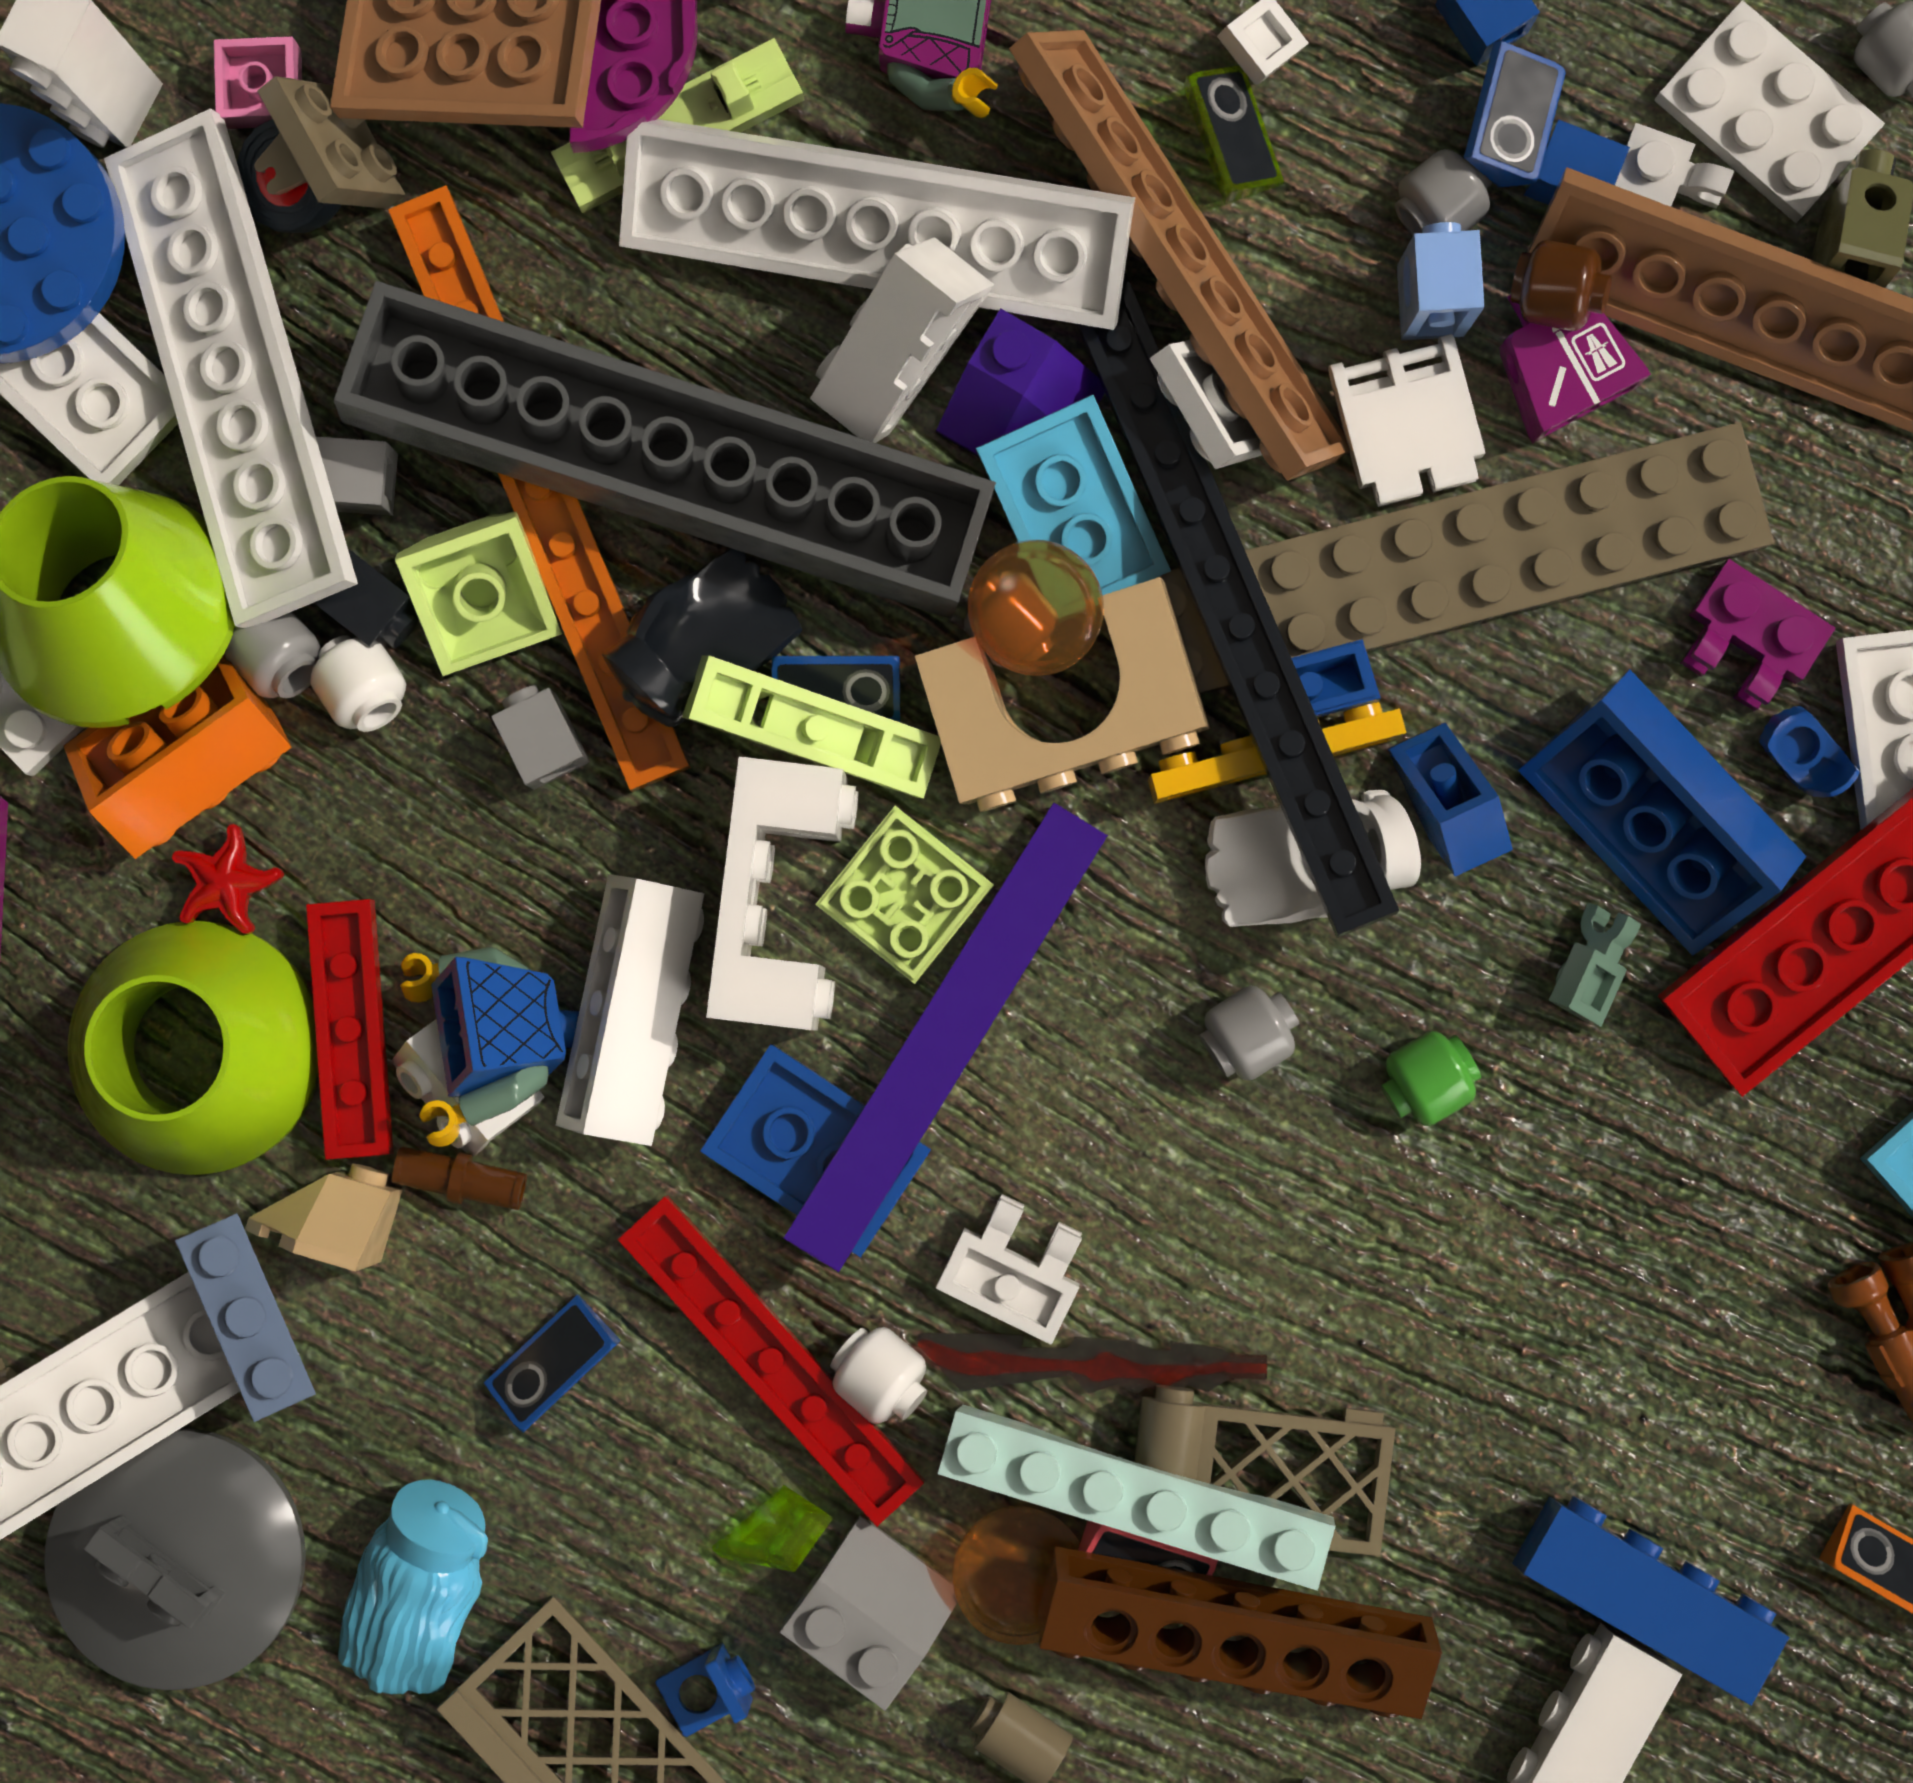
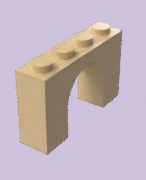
(1153, 706)

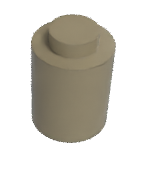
(1020, 1738)

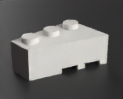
(899, 338)

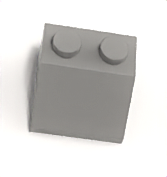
(871, 1612)

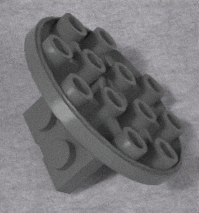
(177, 1562)

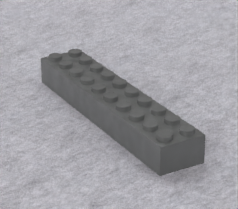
(662, 450)

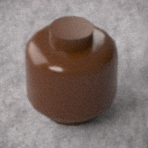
(1560, 285)

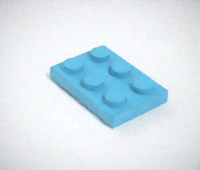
(1070, 487)

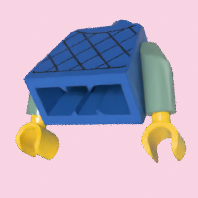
(494, 1031)

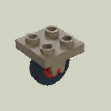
(311, 160)

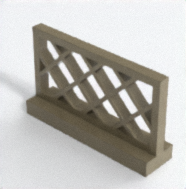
(509, 1751)

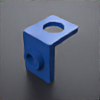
(728, 1676)

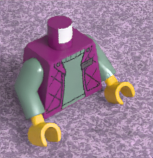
(929, 49)

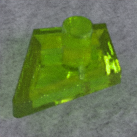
(776, 1532)

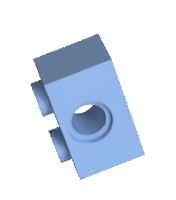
(1440, 282)

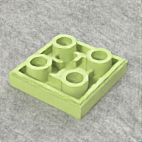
(904, 894)

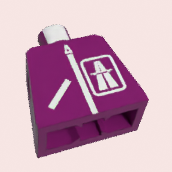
(1567, 373)

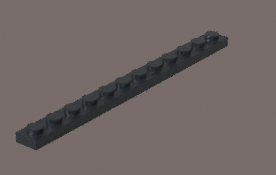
(1240, 626)

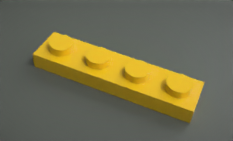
(1240, 761)

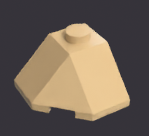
(335, 1219)

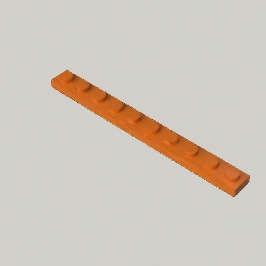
(552, 521)

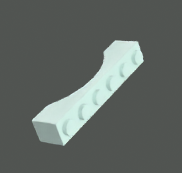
(1136, 1498)

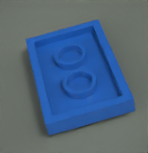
(788, 1131)

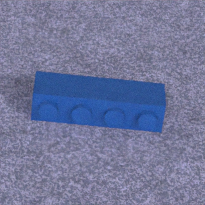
(1650, 1599)

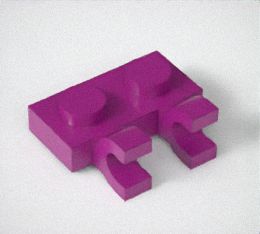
(1760, 622)

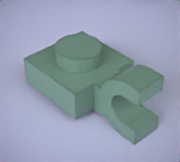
(1592, 972)

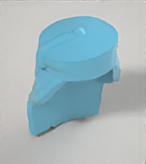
(414, 1590)

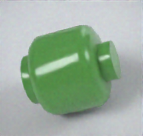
(1430, 1078)

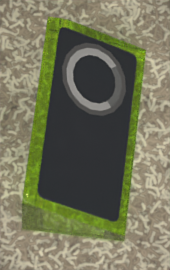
(1232, 132)

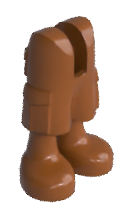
(1890, 1343)

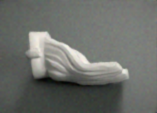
(1262, 872)

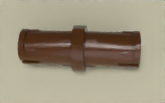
(459, 1178)

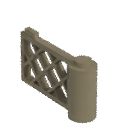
(1181, 1439)

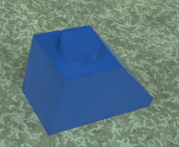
(1452, 799)

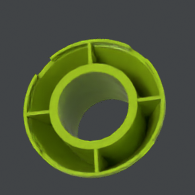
(136, 633)
(266, 1058)

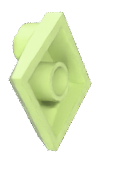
(478, 592)

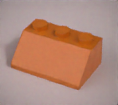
(175, 761)

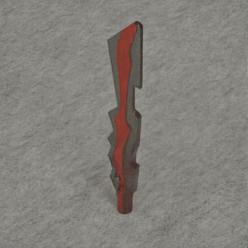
(1095, 1363)

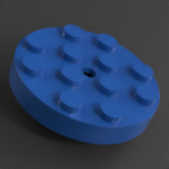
(56, 235)

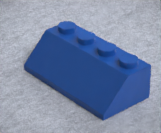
(1663, 814)

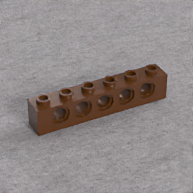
(1214, 1608)

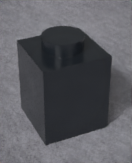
(373, 608)

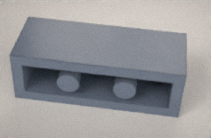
(245, 1317)

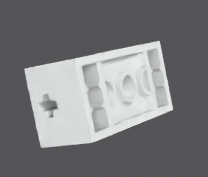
(785, 802)

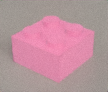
(244, 68)

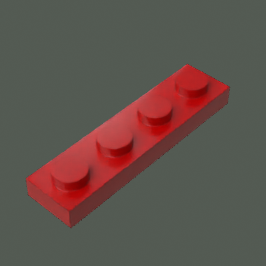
(349, 1029)

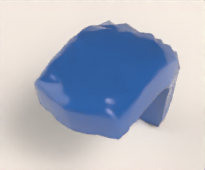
(1807, 753)

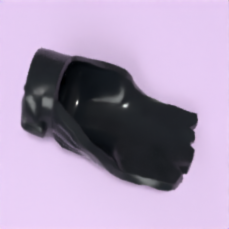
(713, 612)

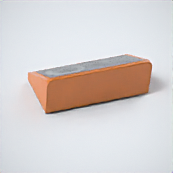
(1873, 1555)

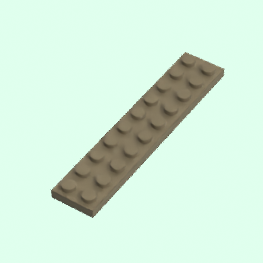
(1502, 549)

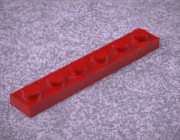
(771, 1360)

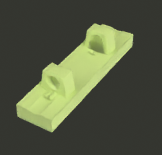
(753, 89)
(812, 727)

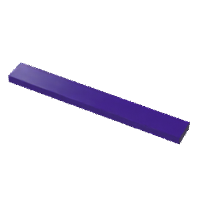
(945, 1038)

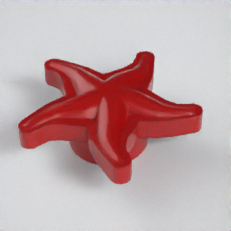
(225, 881)

